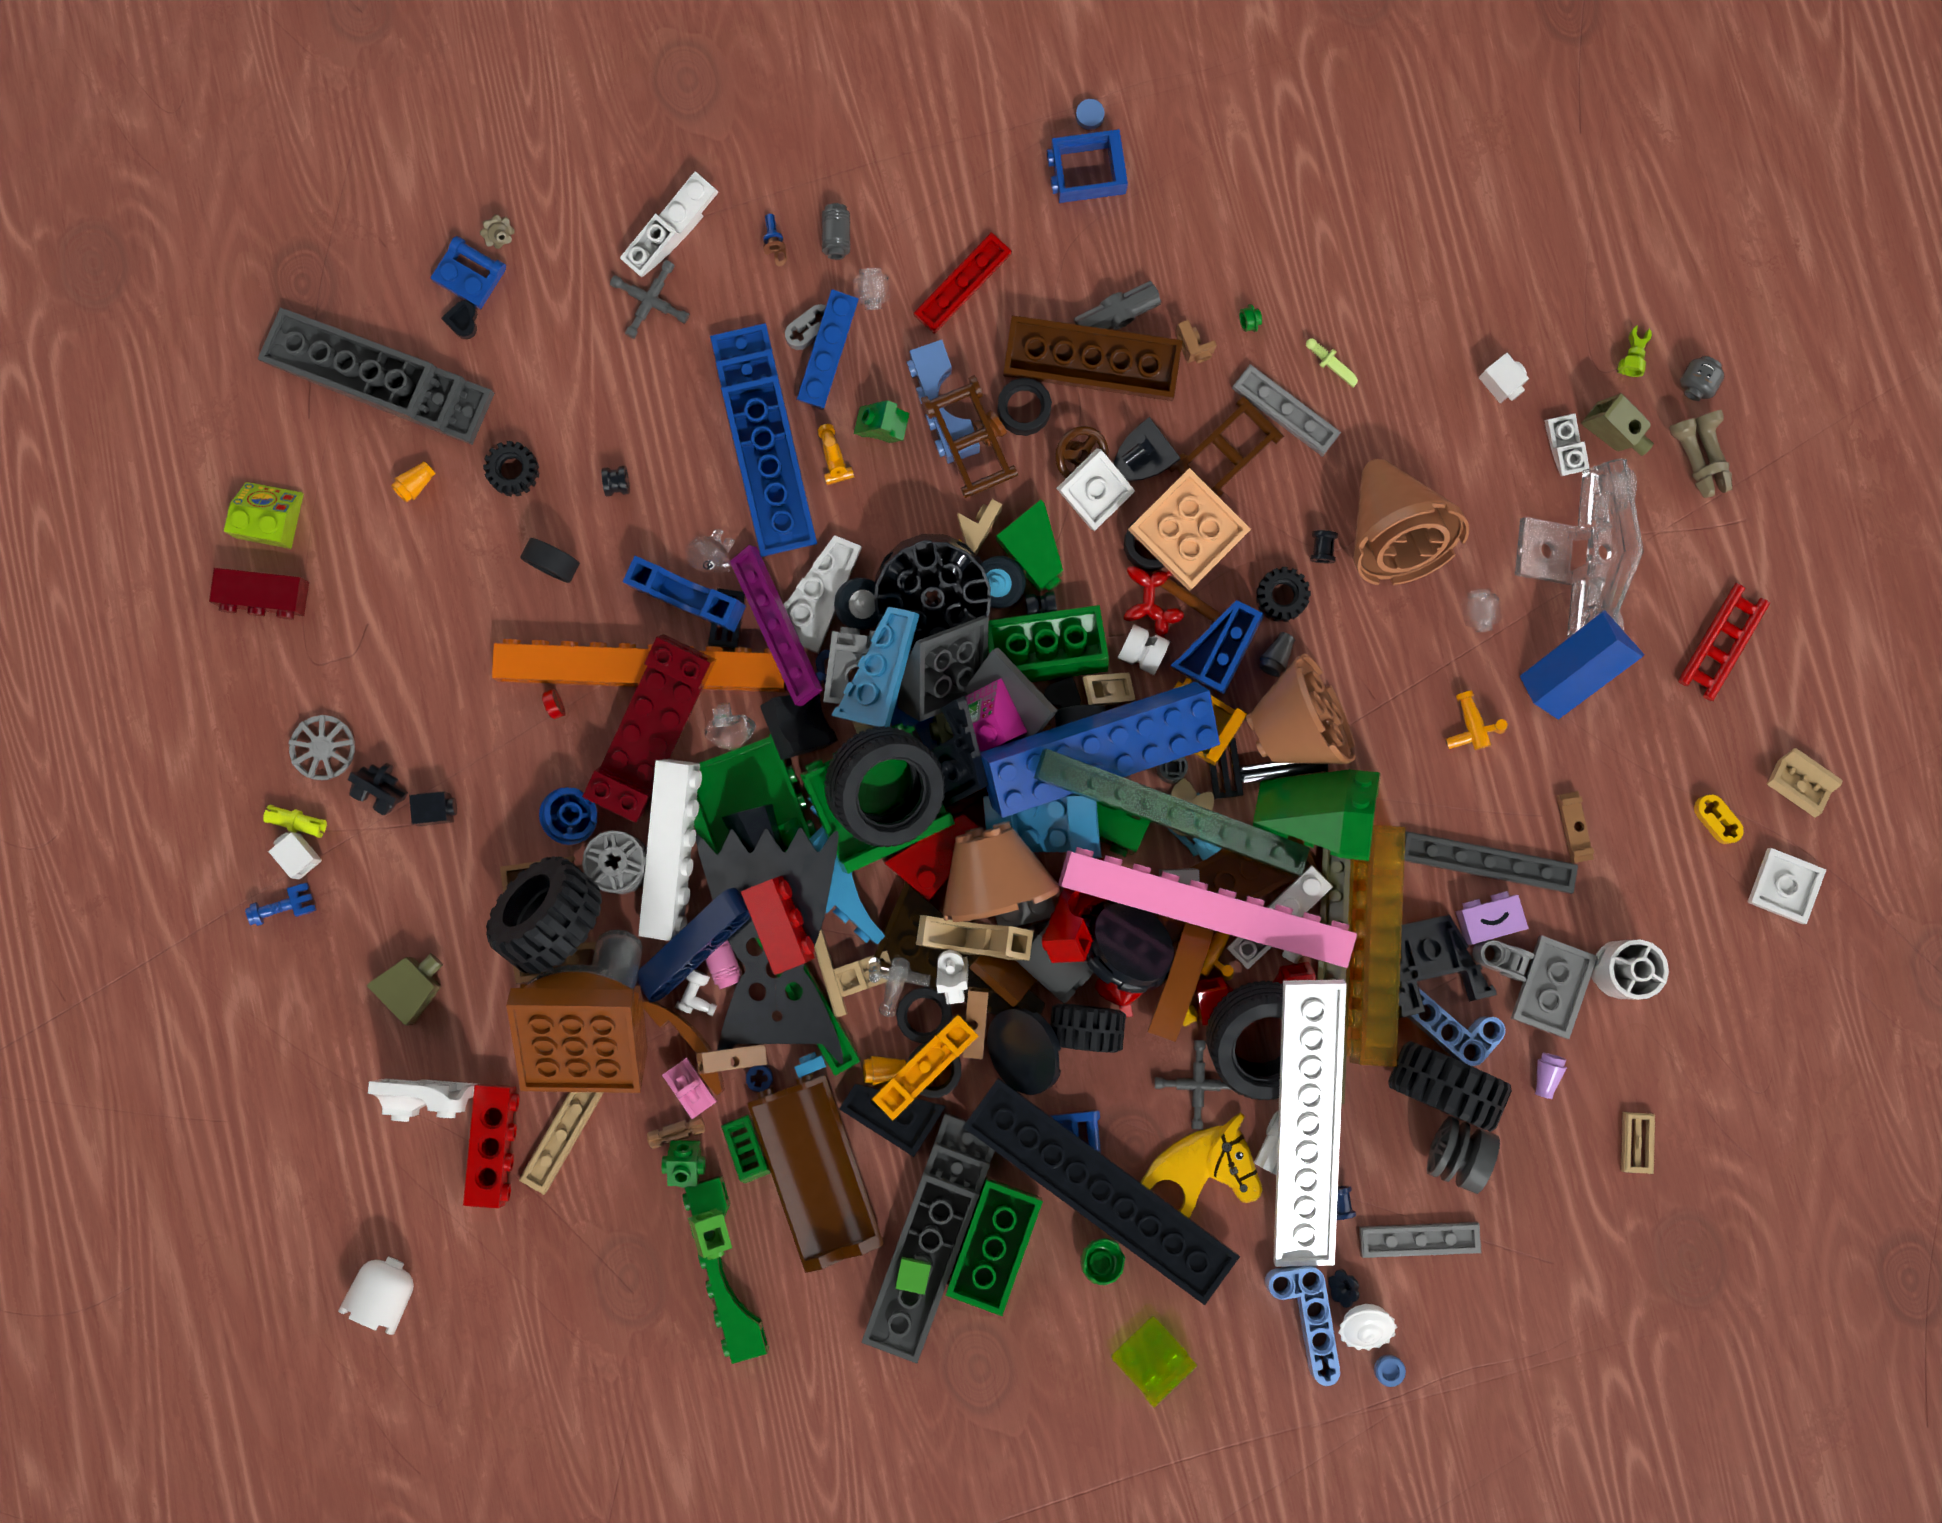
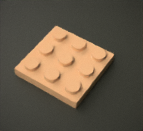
(1189, 529)

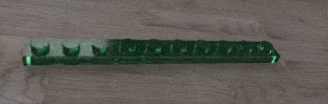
(1171, 812)

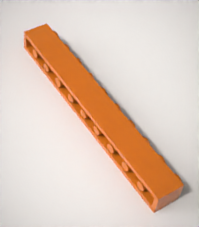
(624, 665)

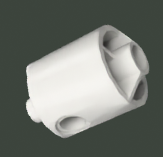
(1630, 969)

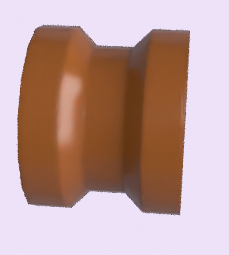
(996, 425)

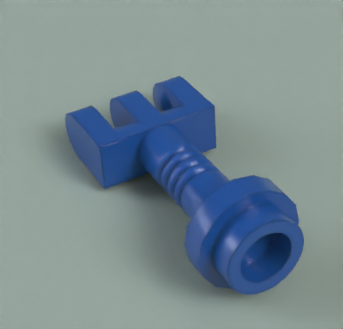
(257, 914)

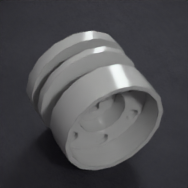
(631, 867)

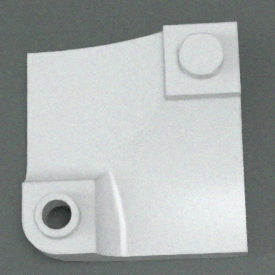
(406, 1097)

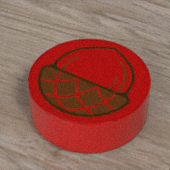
(553, 704)

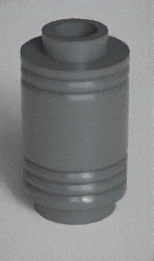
(835, 231)

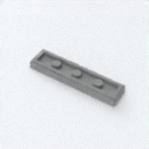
(1286, 410)
(1420, 1239)

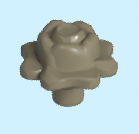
(497, 231)

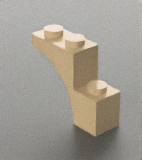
(975, 938)

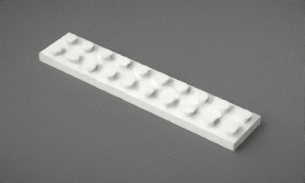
(1309, 1122)

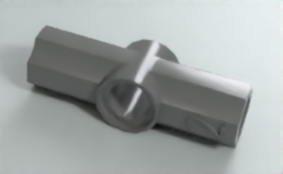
(1121, 308)

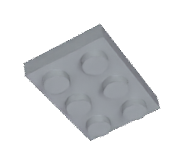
(1554, 987)

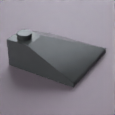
(942, 668)

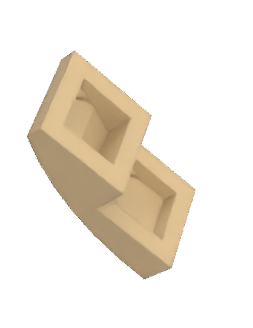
(855, 976)

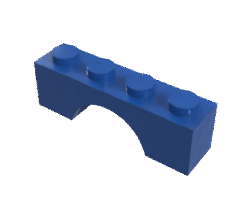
(684, 594)

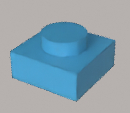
(810, 1064)

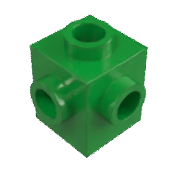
(683, 1163)

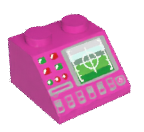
(994, 715)

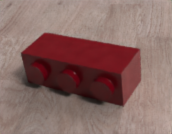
(258, 593)

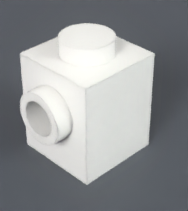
(1505, 378)
(294, 855)

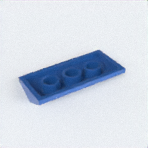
(1580, 666)

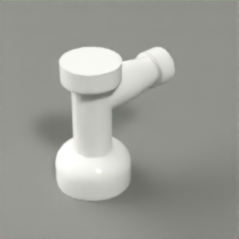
(689, 997)

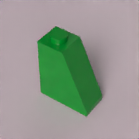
(1033, 547)

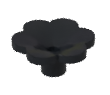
(1344, 1288)

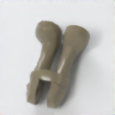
(1706, 428)

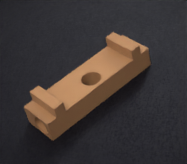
(1577, 841)
(976, 1011)
(720, 1060)

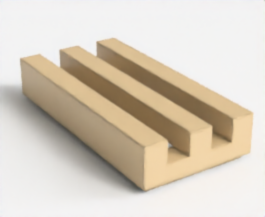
(1626, 1142)

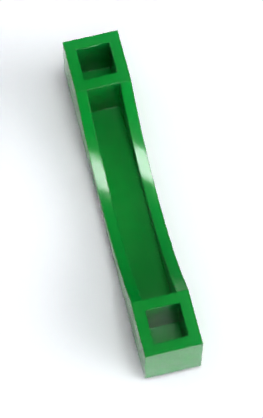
(741, 1328)

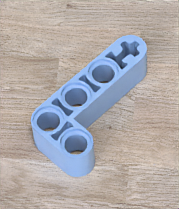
(1461, 1036)
(1310, 1324)

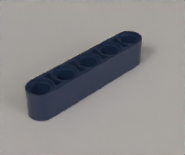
(693, 945)

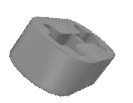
(800, 324)

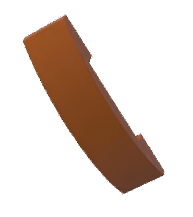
(1181, 981)
(662, 1016)

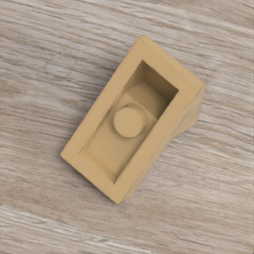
(976, 533)
(1109, 689)

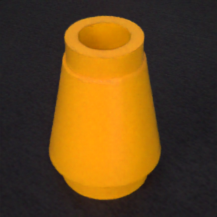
(412, 481)
(881, 1069)

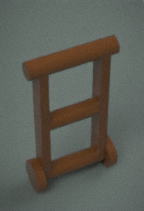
(932, 410)
(1258, 418)

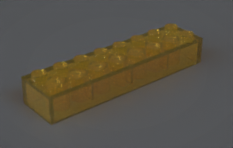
(1377, 950)

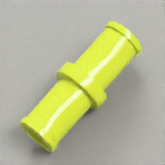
(295, 821)

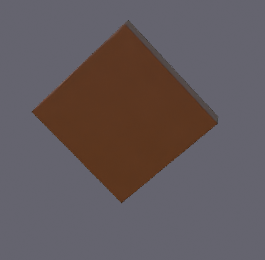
(1004, 977)

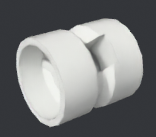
(1144, 649)

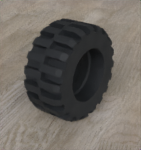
(544, 915)
(1450, 1086)

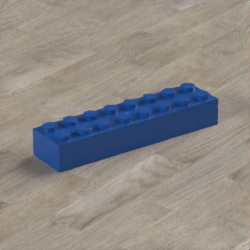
(1113, 740)

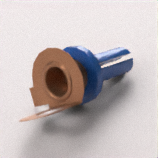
(774, 240)

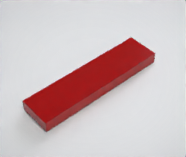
(962, 283)

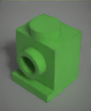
(719, 1242)

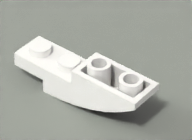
(670, 227)
(1300, 897)

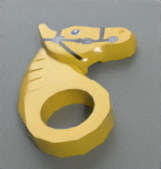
(1205, 1154)

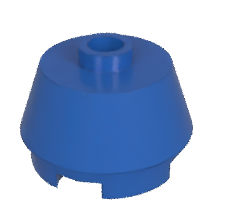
(568, 816)

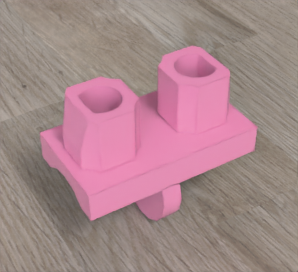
(689, 1088)

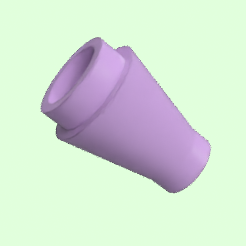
(1549, 1074)

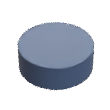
(1090, 114)
(1389, 1370)

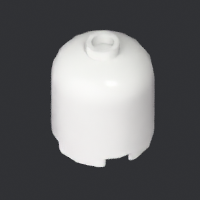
(379, 1294)

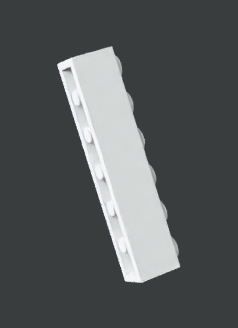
(669, 848)

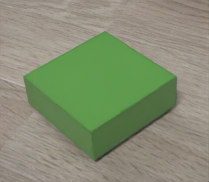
(913, 1275)

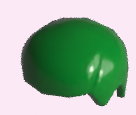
(1102, 1261)

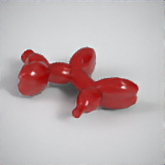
(1148, 607)

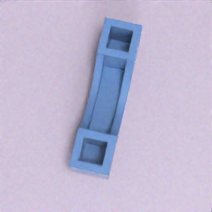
(932, 368)

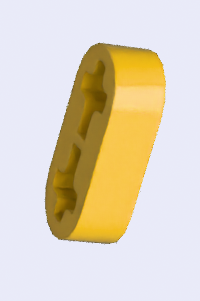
(1723, 814)

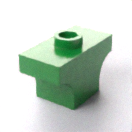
(882, 422)

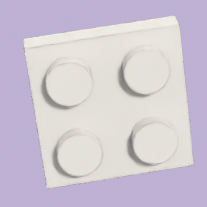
(1095, 489)
(1786, 886)

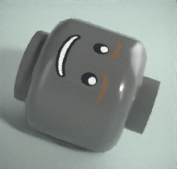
(1702, 378)

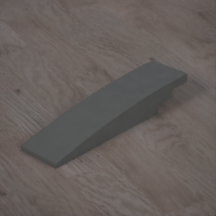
(376, 375)
(931, 1235)

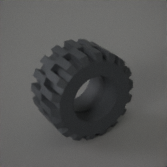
(1088, 1027)

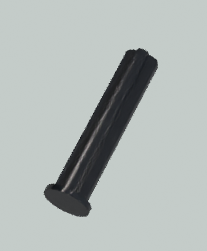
(1273, 770)

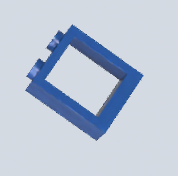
(1088, 142)

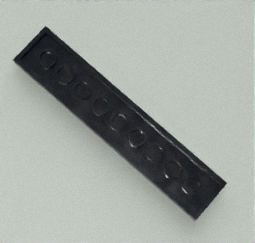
(1101, 1191)

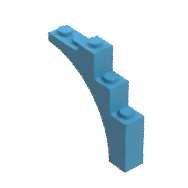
(845, 896)

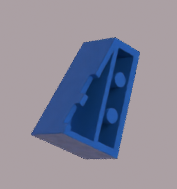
(1221, 648)

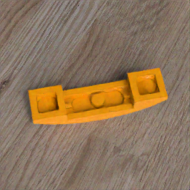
(925, 1067)

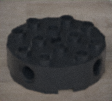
(927, 565)

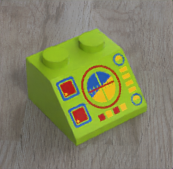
(264, 515)

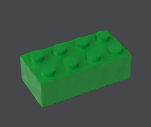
(994, 1246)

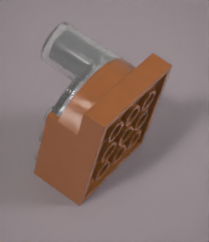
(583, 1023)

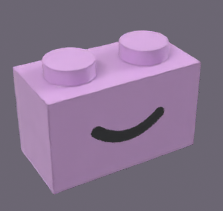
(1491, 919)

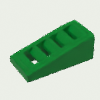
(763, 1169)

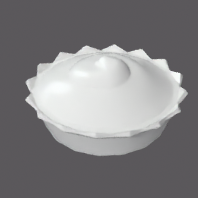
(1367, 1327)

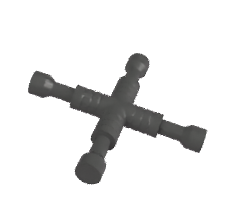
(649, 299)
(1197, 1084)

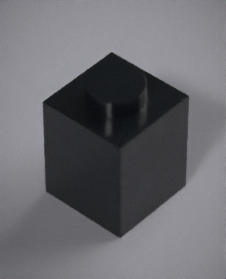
(432, 808)

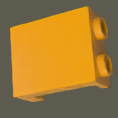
(1227, 724)

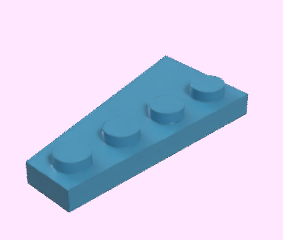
(876, 685)

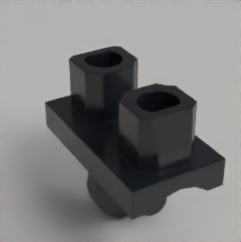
(378, 783)

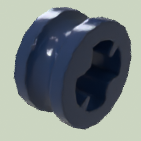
(753, 1071)

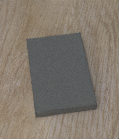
(1028, 700)

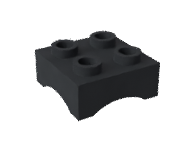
(797, 728)

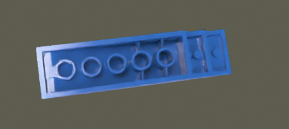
(763, 440)

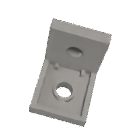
(845, 653)

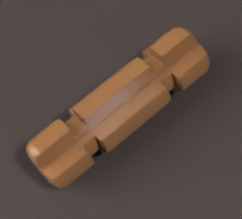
(676, 1132)

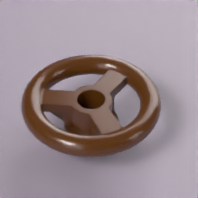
(1070, 450)

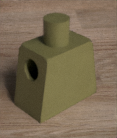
(1619, 424)
(408, 987)

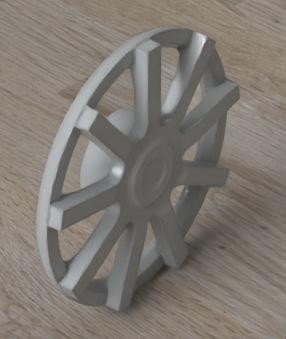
(321, 747)

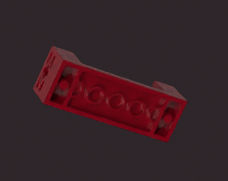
(650, 727)

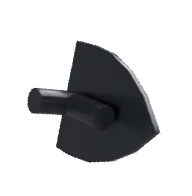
(1145, 453)

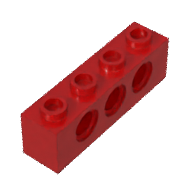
(477, 1190)

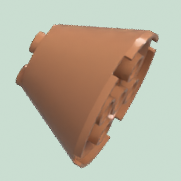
(1302, 719)
(993, 874)

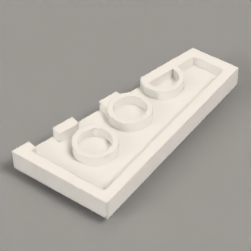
(813, 600)

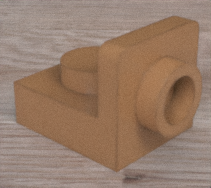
(1191, 341)

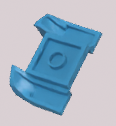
(1054, 825)

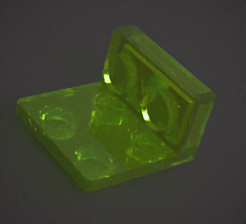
(1154, 1360)

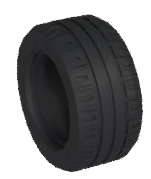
(907, 818)
(1225, 1025)

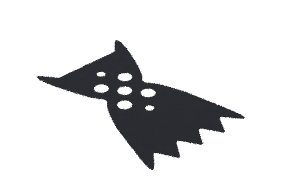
(810, 880)

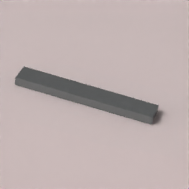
(1490, 862)

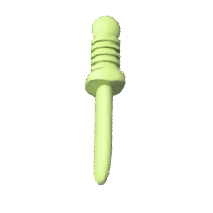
(1332, 362)

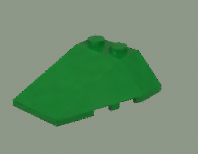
(1322, 810)

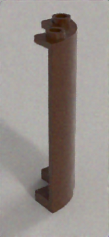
(815, 1173)

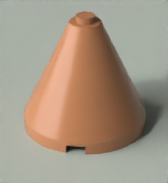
(1403, 526)

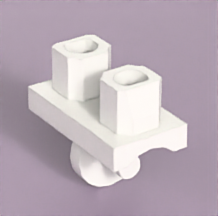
(952, 976)

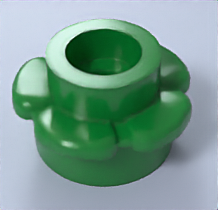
(1250, 318)

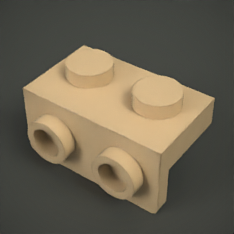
(1803, 781)

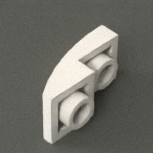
(1566, 445)

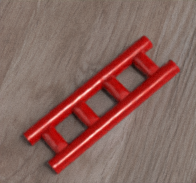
(1741, 639)

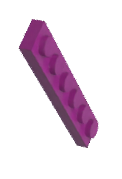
(776, 625)

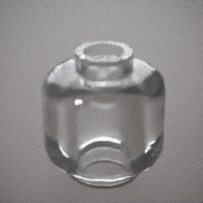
(871, 288)
(1481, 609)

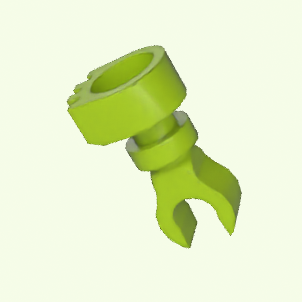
(1634, 363)

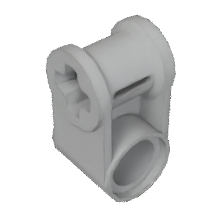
(1508, 960)

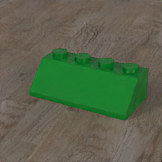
(1053, 643)

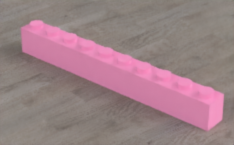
(1207, 909)

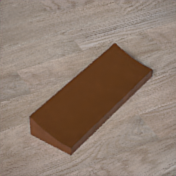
(1092, 358)

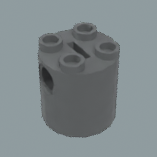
(1058, 978)

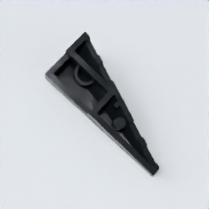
(751, 824)

